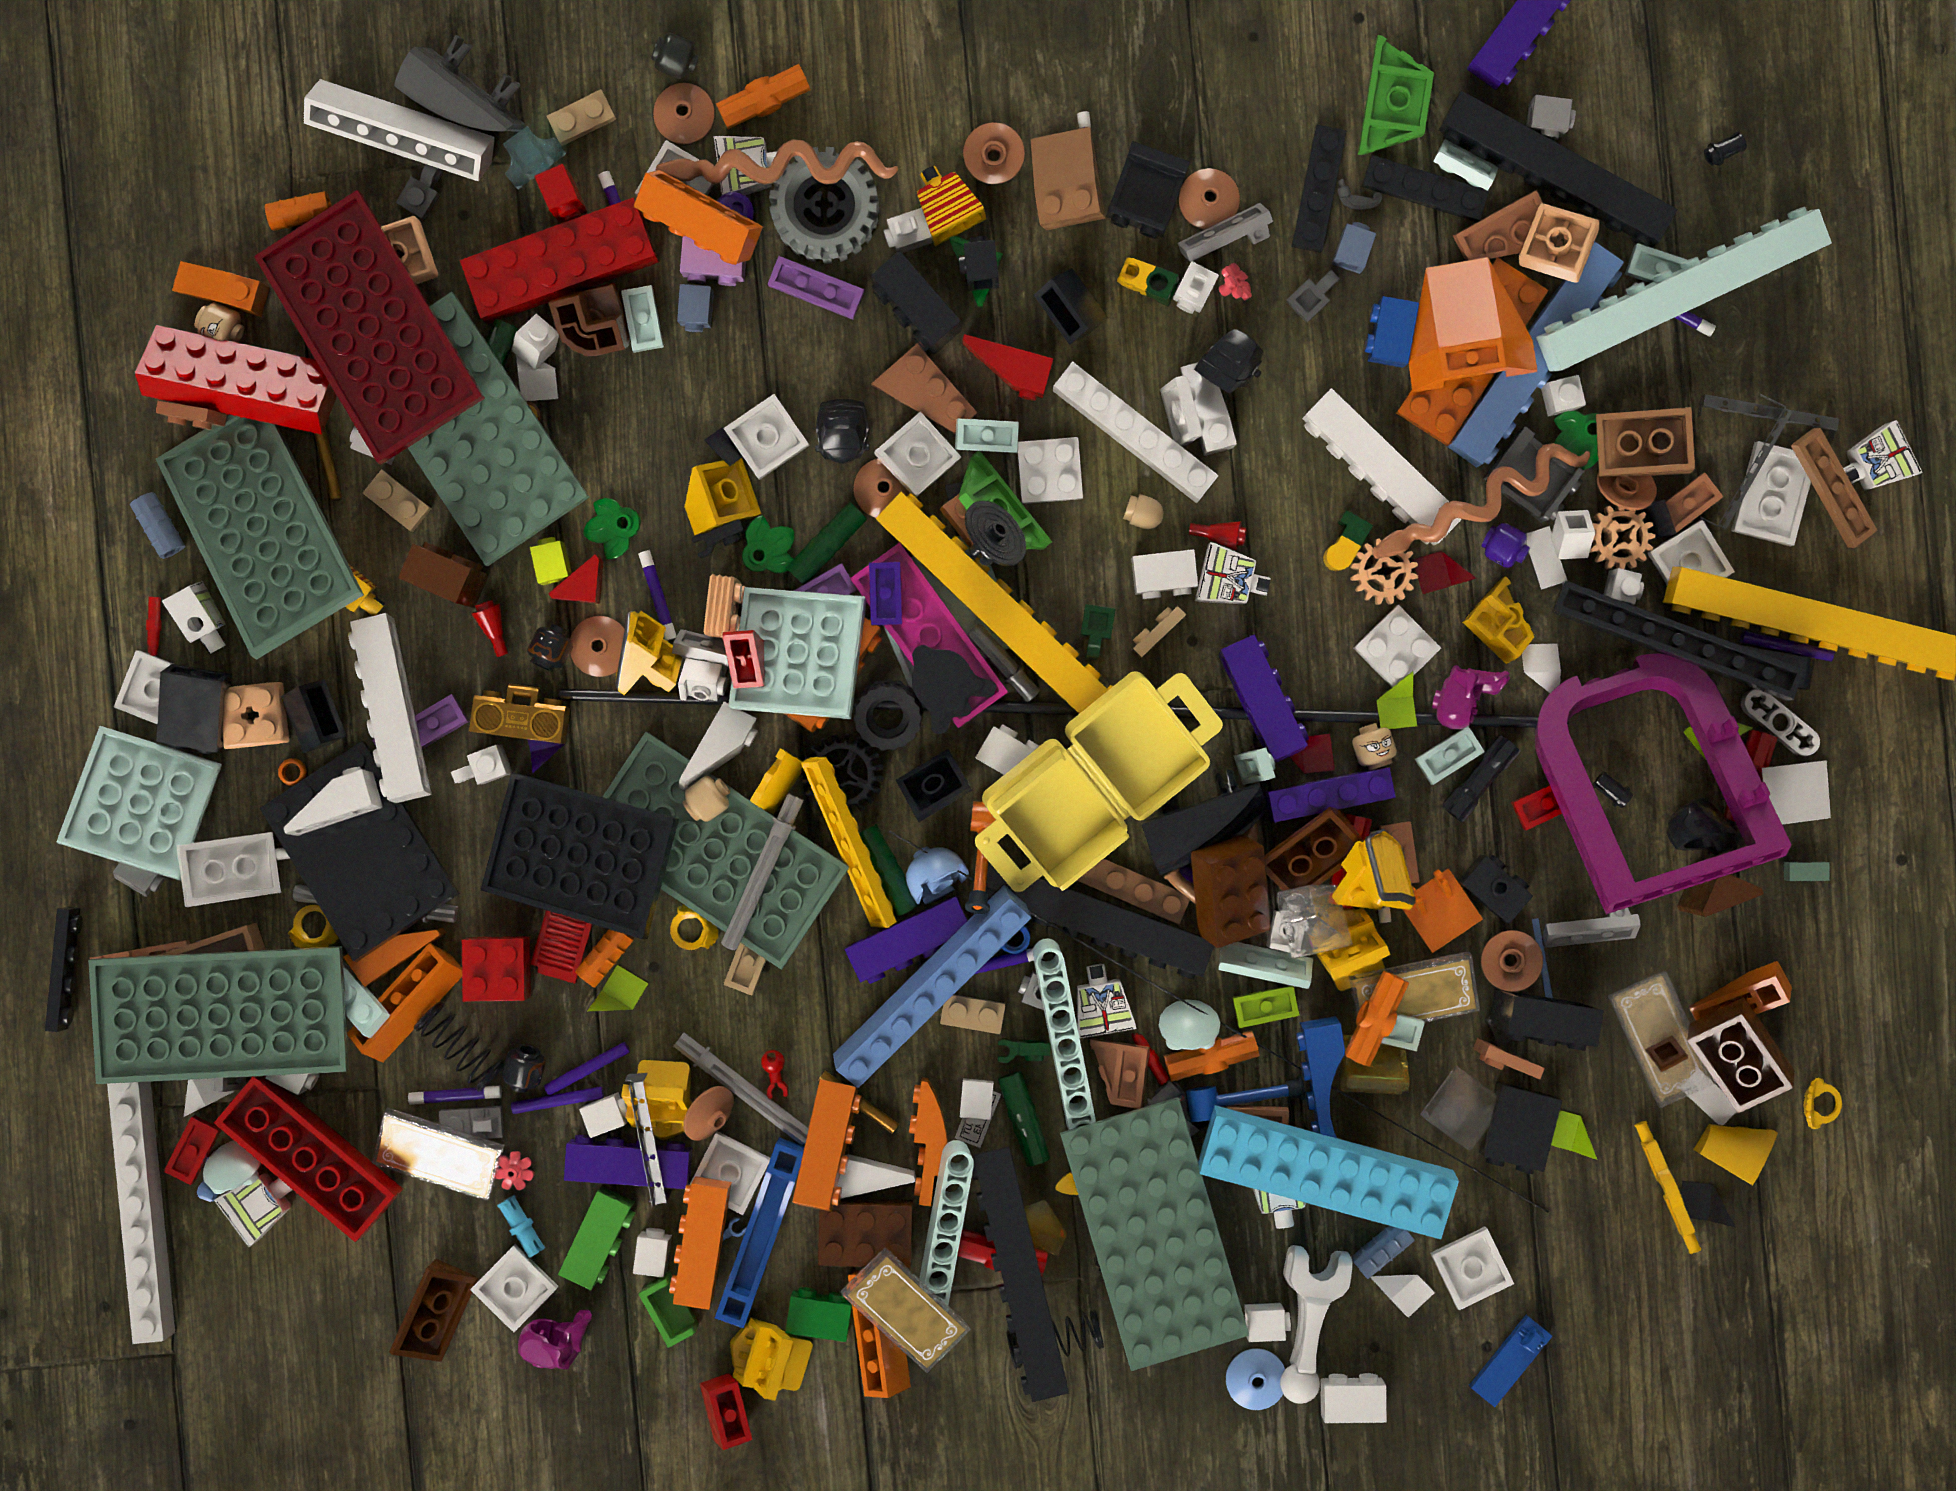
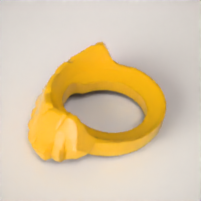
(708, 935)
(301, 938)
(1816, 1088)

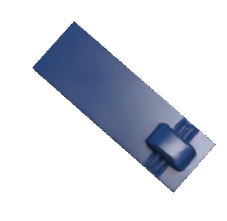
(1510, 1360)

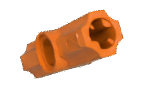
(763, 96)
(1376, 1018)
(1212, 1060)

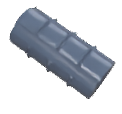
(157, 525)
(1381, 1250)

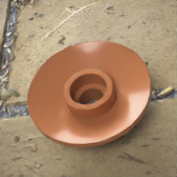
(686, 128)
(995, 138)
(1195, 206)
(867, 491)
(1628, 491)
(585, 634)
(1525, 968)
(708, 1113)

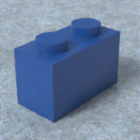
(1392, 331)

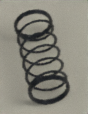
(494, 1069)
(1097, 1336)

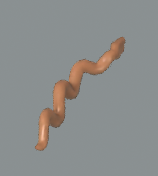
(687, 170)
(1400, 540)

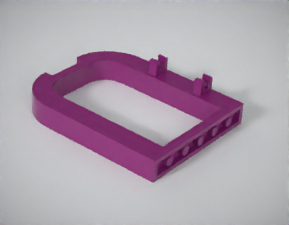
(1722, 748)

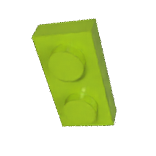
(1265, 1006)

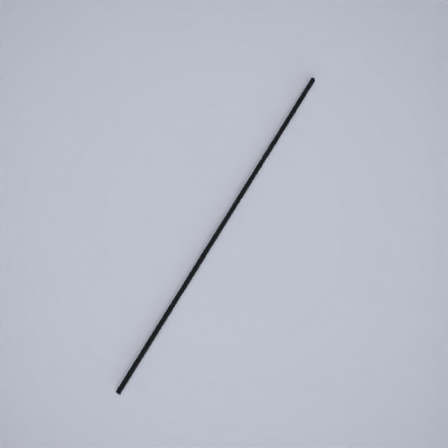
(1061, 708)

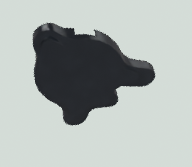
(944, 685)

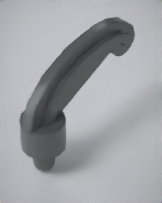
(1357, 202)

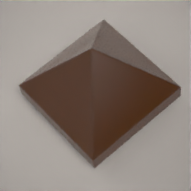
(1666, 1053)

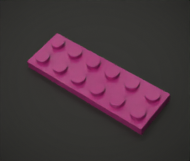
(930, 624)

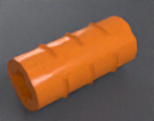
(296, 210)
(603, 957)

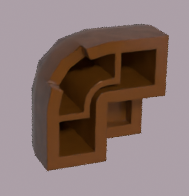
(591, 320)

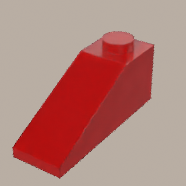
(1017, 368)

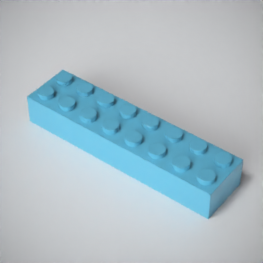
(1328, 1172)

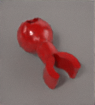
(774, 1067)

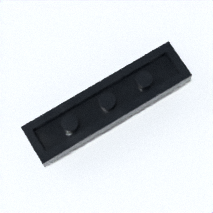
(1318, 188)
(1425, 188)
(62, 976)

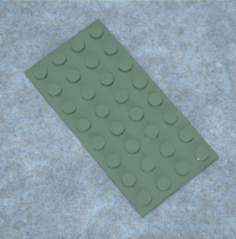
(495, 458)
(259, 531)
(717, 857)
(218, 1015)
(1154, 1234)

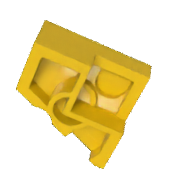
(1500, 623)
(777, 781)
(1737, 1149)

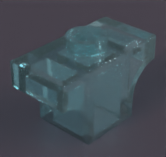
(530, 156)

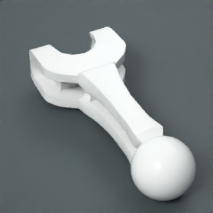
(1314, 1295)

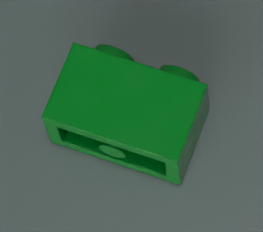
(819, 1315)

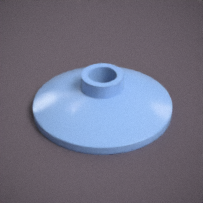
(1245, 1368)

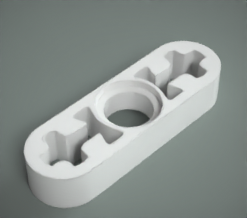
(1792, 742)

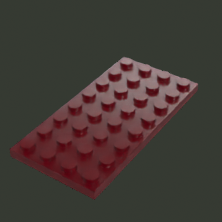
(369, 327)

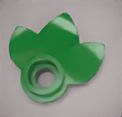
(1575, 435)
(607, 527)
(771, 543)

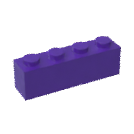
(1514, 40)
(1262, 698)
(1331, 792)
(905, 940)
(623, 1163)

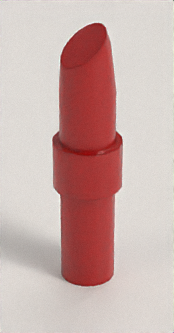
(153, 625)
(1153, 1063)

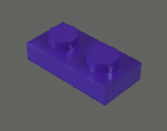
(885, 593)

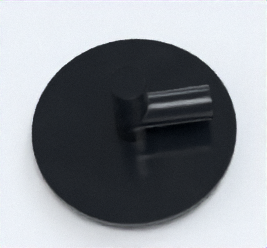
(994, 534)

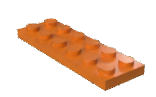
(1444, 410)

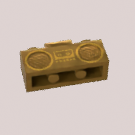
(533, 722)

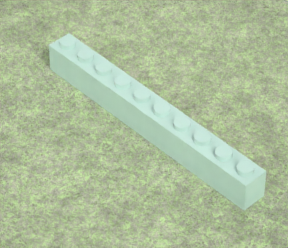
(1684, 289)

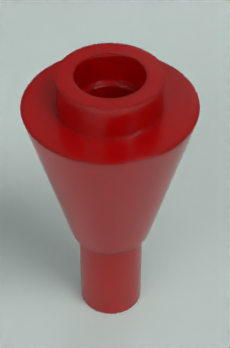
(1227, 534)
(490, 620)

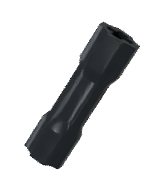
(1495, 760)

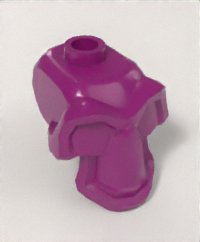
(1461, 690)
(553, 1343)

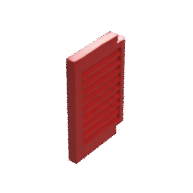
(560, 946)

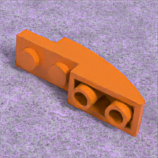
(931, 1130)

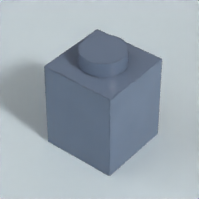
(1354, 247)
(695, 307)

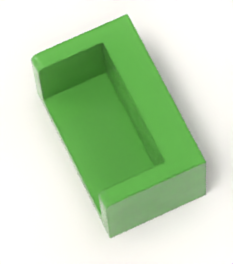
(671, 1320)

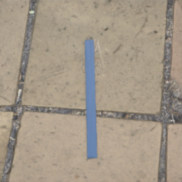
(1545, 975)

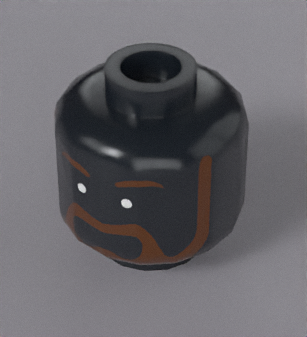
(550, 647)
(523, 1068)

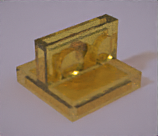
(1385, 1075)

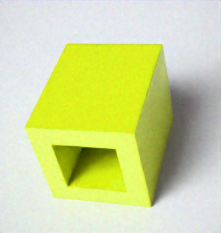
(550, 561)

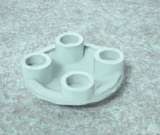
(1187, 1027)
(230, 1168)

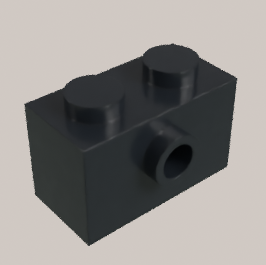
(980, 264)
(1070, 306)
(313, 715)
(1495, 888)

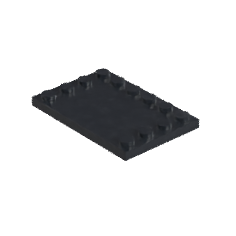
(579, 855)
(367, 871)

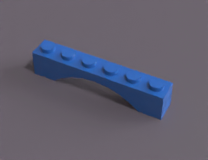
(1323, 1052)
(760, 1233)

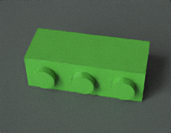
(597, 1238)

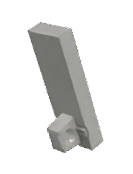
(1249, 222)
(1615, 926)

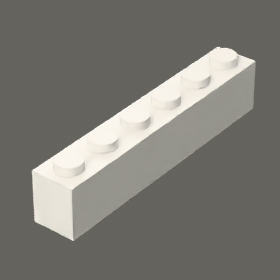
(398, 130)
(1134, 432)
(1375, 461)
(390, 708)

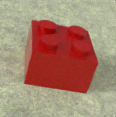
(496, 968)

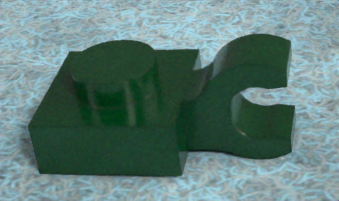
(1097, 625)
(1032, 1049)

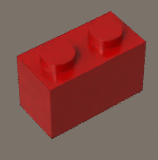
(560, 193)
(725, 1411)

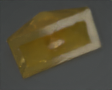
(1045, 1228)

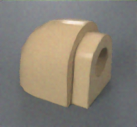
(1143, 512)

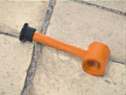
(978, 897)

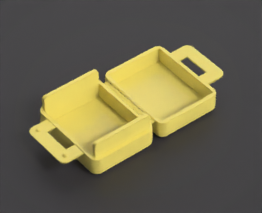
(1073, 802)

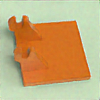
(1441, 910)

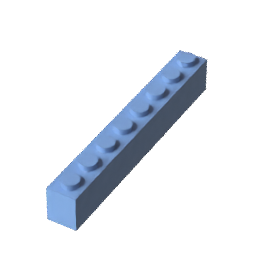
(1510, 395)
(930, 987)

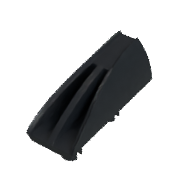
(1187, 829)

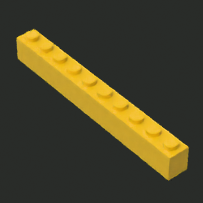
(992, 602)
(1812, 620)

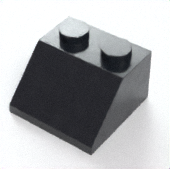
(933, 785)

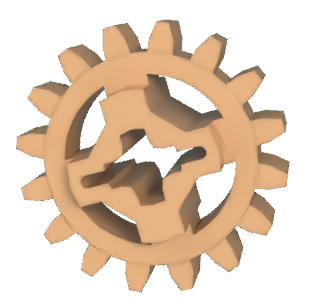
(1629, 546)
(1386, 586)

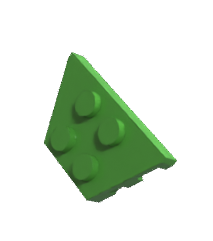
(1395, 99)
(985, 484)

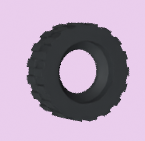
(880, 736)

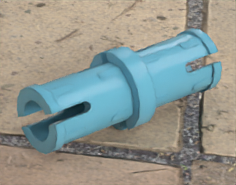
(521, 1226)

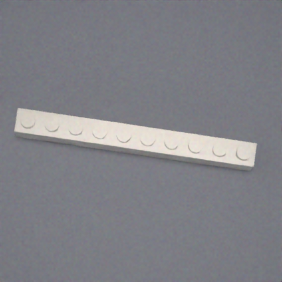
(141, 1211)

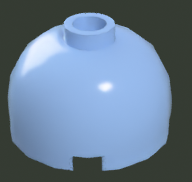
(933, 873)

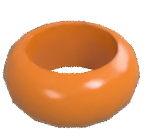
(281, 771)

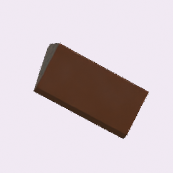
(1312, 851)
(1717, 895)
(434, 1312)

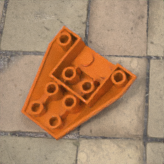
(1467, 327)

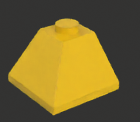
(719, 496)

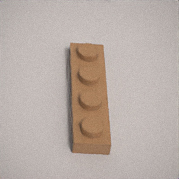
(1834, 487)
(1137, 890)

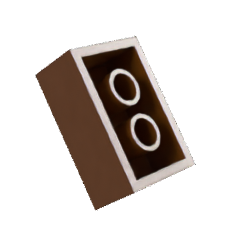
(444, 574)
(1230, 890)
(1741, 1055)
(862, 1229)

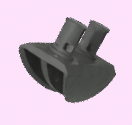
(443, 89)

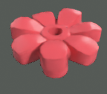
(1235, 283)
(519, 1170)

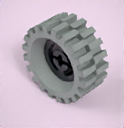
(791, 206)

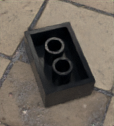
(915, 303)
(1546, 1020)

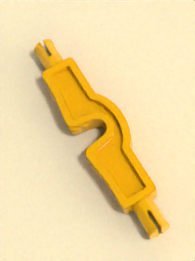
(1672, 1195)

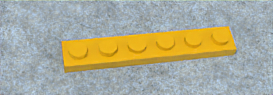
(848, 841)

